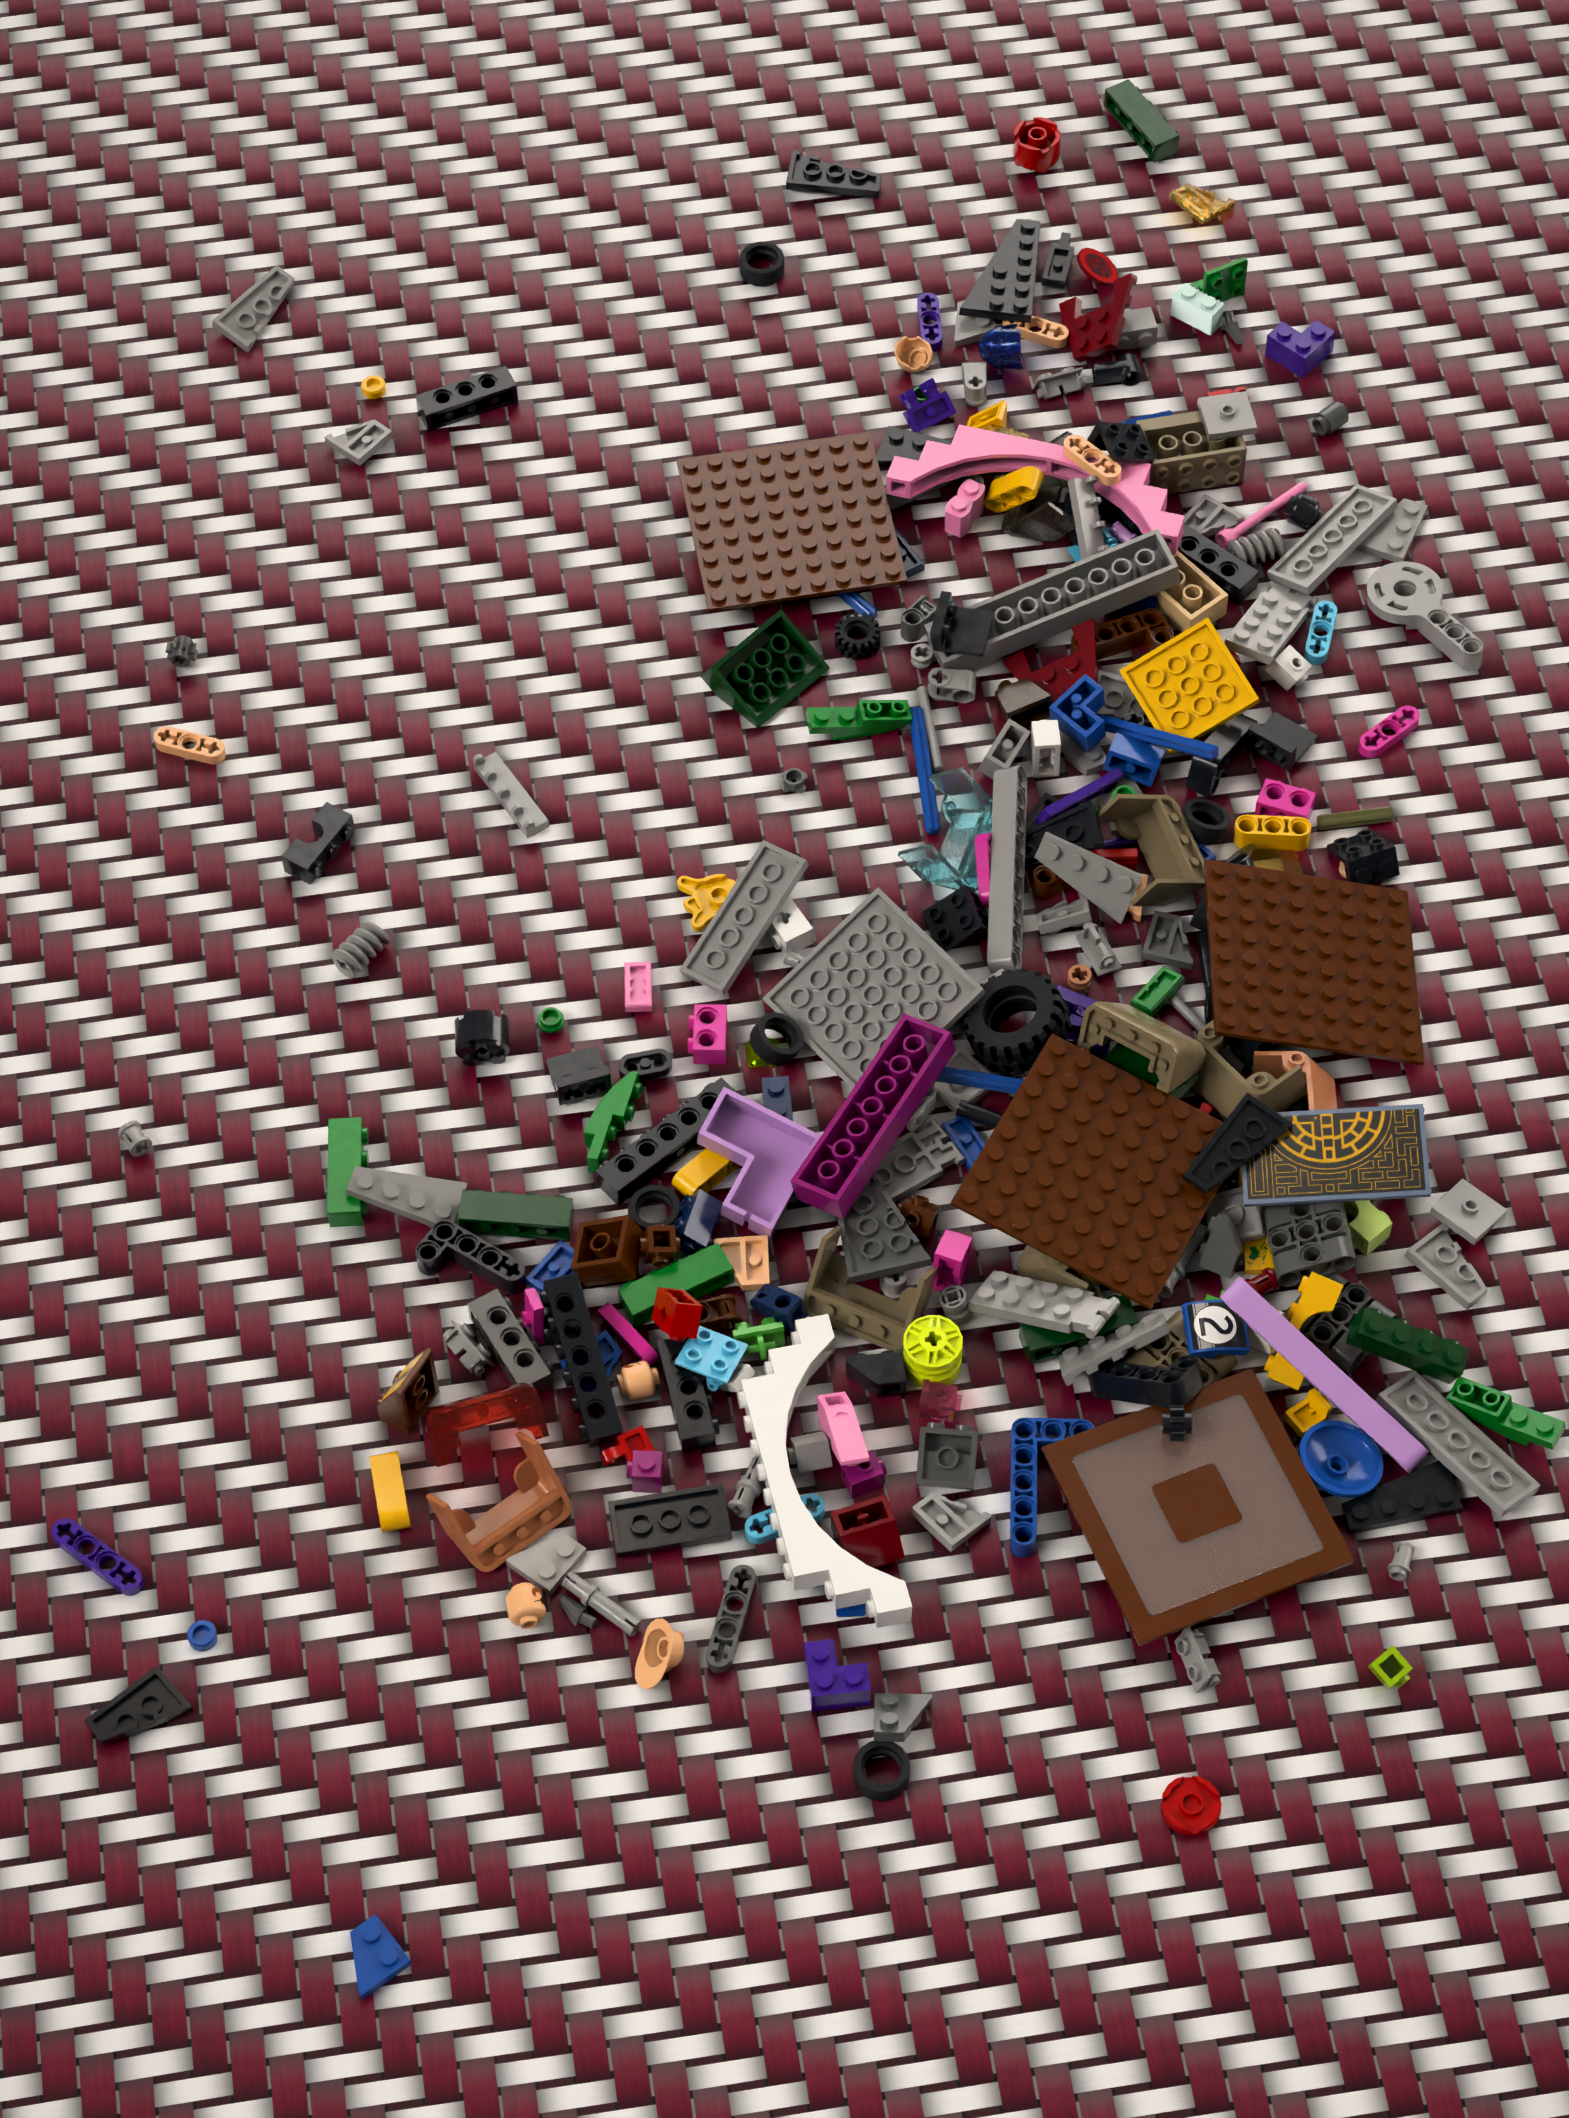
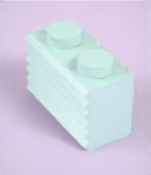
(1197, 309)

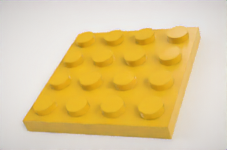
(1190, 683)

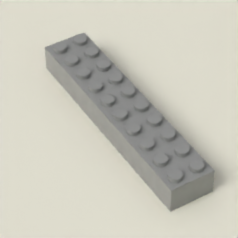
(1070, 597)

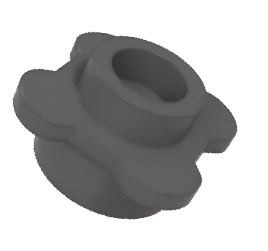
(793, 775)

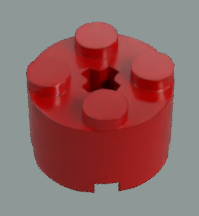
(1036, 144)

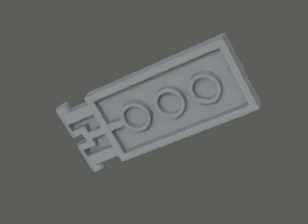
(1270, 623)
(917, 1161)
(1042, 1304)

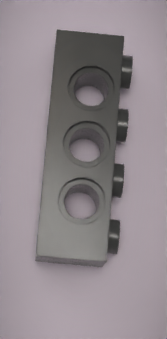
(493, 1308)

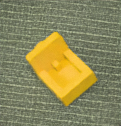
(1308, 1412)

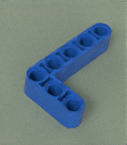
(1026, 1474)

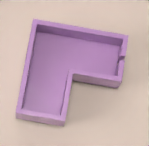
(766, 1148)

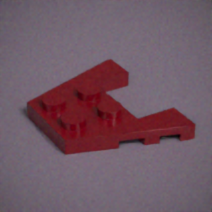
(1099, 329)
(1065, 672)

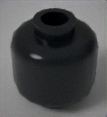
(1302, 511)

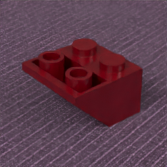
(869, 1532)

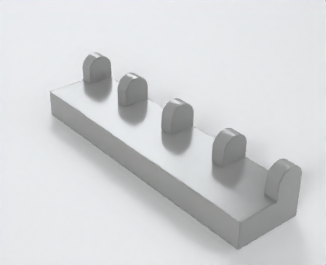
(1087, 516)
(510, 794)

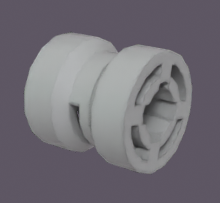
(955, 1304)

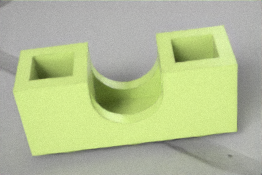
(1369, 1225)

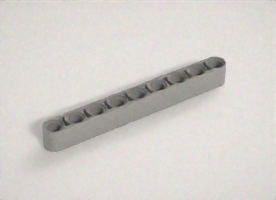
(1007, 869)

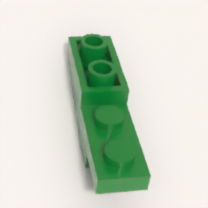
(864, 720)
(609, 1116)
(1501, 1415)

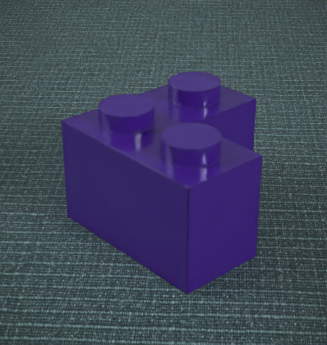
(1299, 350)
(831, 1684)

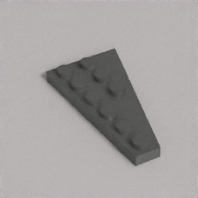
(878, 1238)

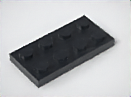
(669, 1520)

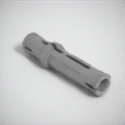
(591, 1596)

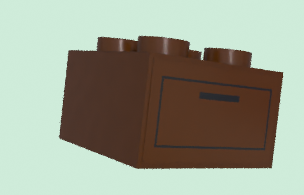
(607, 1251)

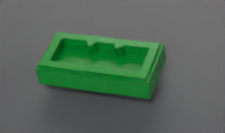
(1158, 991)

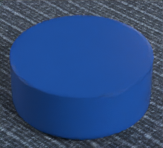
(202, 1635)

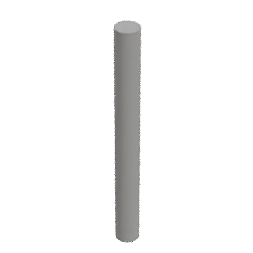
(930, 729)
(1197, 1023)

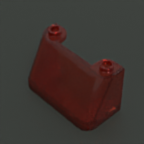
(514, 1401)

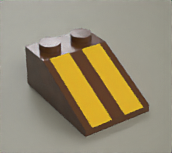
(410, 1393)

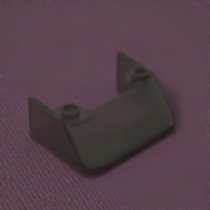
(1041, 517)

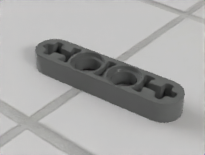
(731, 1618)

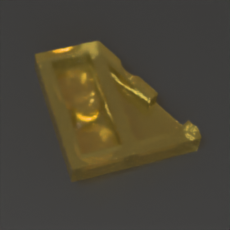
(1200, 203)

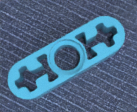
(1322, 641)
(761, 1519)

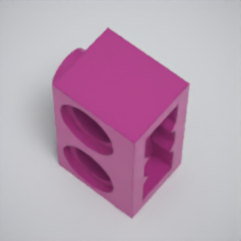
(1284, 800)
(708, 1034)
(952, 1259)

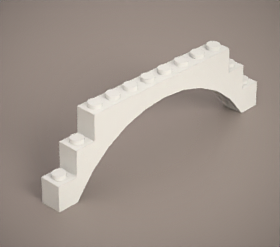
(809, 1551)

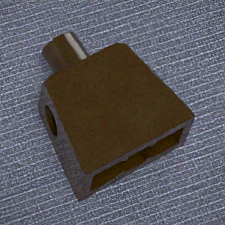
(1022, 702)

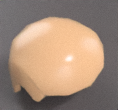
(913, 354)

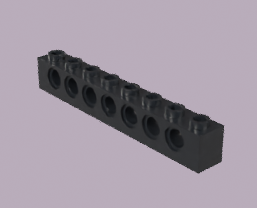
(1218, 564)

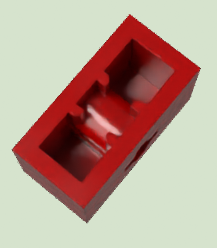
(677, 1313)

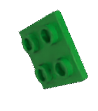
(1224, 281)

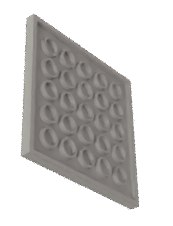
(863, 982)

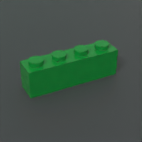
(345, 1152)
(696, 1274)

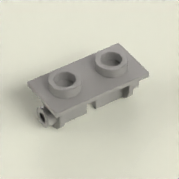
(1068, 379)
(1097, 949)
(476, 1354)
(1192, 1647)

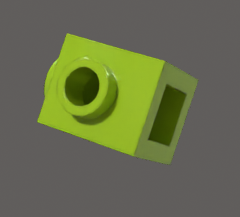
(1391, 1668)

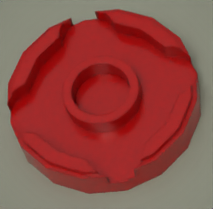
(1191, 1805)

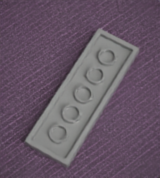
(1332, 539)
(744, 917)
(1458, 1443)

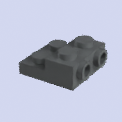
(947, 1456)

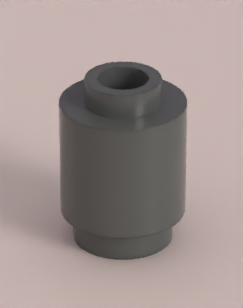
(1330, 418)

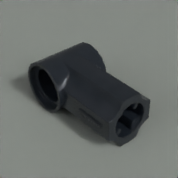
(1123, 370)

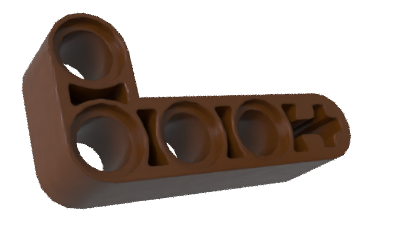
(1130, 632)

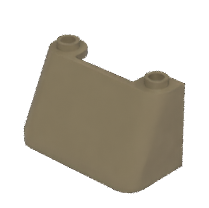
(1171, 1053)

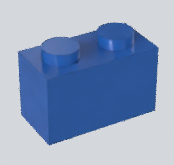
(1134, 758)

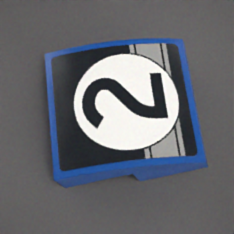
(1214, 1329)

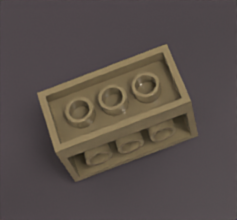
(1187, 458)

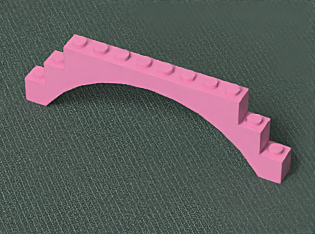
(987, 451)

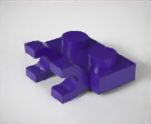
(925, 414)

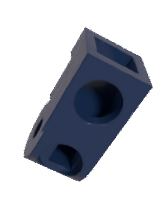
(779, 1303)

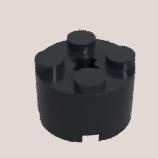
(482, 1037)

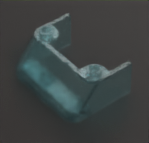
(969, 814)

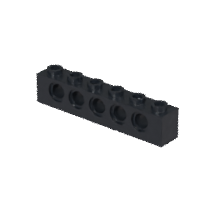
(664, 1154)
(568, 1290)

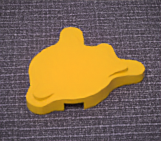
(706, 897)

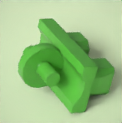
(762, 1337)

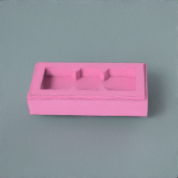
(638, 986)

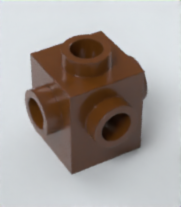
(920, 1215)
(659, 1245)

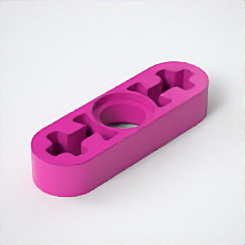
(1384, 741)
(983, 861)
(628, 1334)

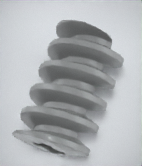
(1257, 546)
(358, 948)

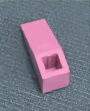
(842, 1428)

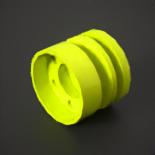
(938, 1362)

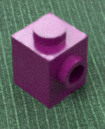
(646, 1471)
(864, 1476)

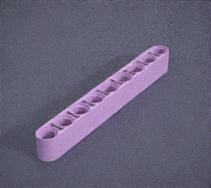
(1324, 1374)

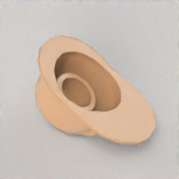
(659, 1653)

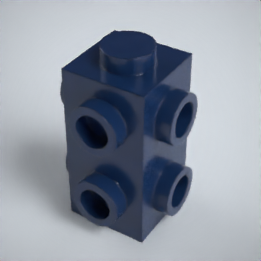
(697, 1221)

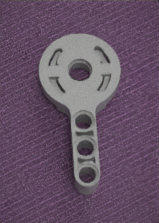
(1422, 610)

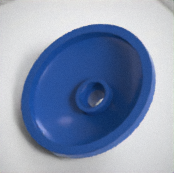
(1348, 1451)

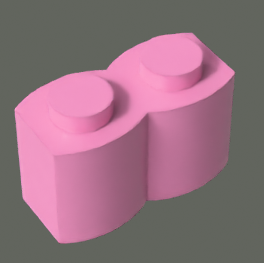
(964, 508)

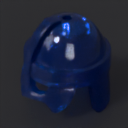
(1002, 347)

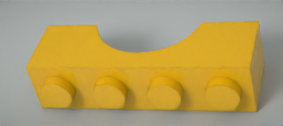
(1317, 1297)

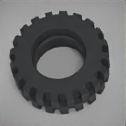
(1003, 998)

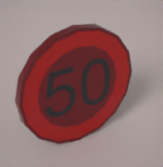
(1097, 266)

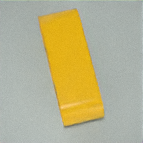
(1013, 489)
(1272, 832)
(703, 1173)
(389, 1491)

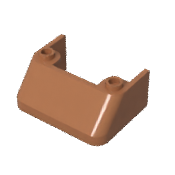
(1319, 1083)
(515, 1520)

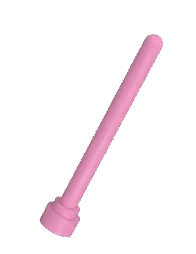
(1223, 537)

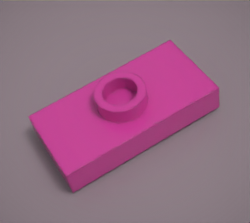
(533, 1315)

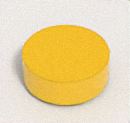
(373, 387)

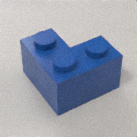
(1077, 711)

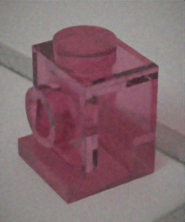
(939, 1401)

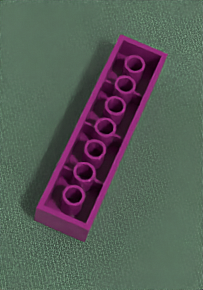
(873, 1116)

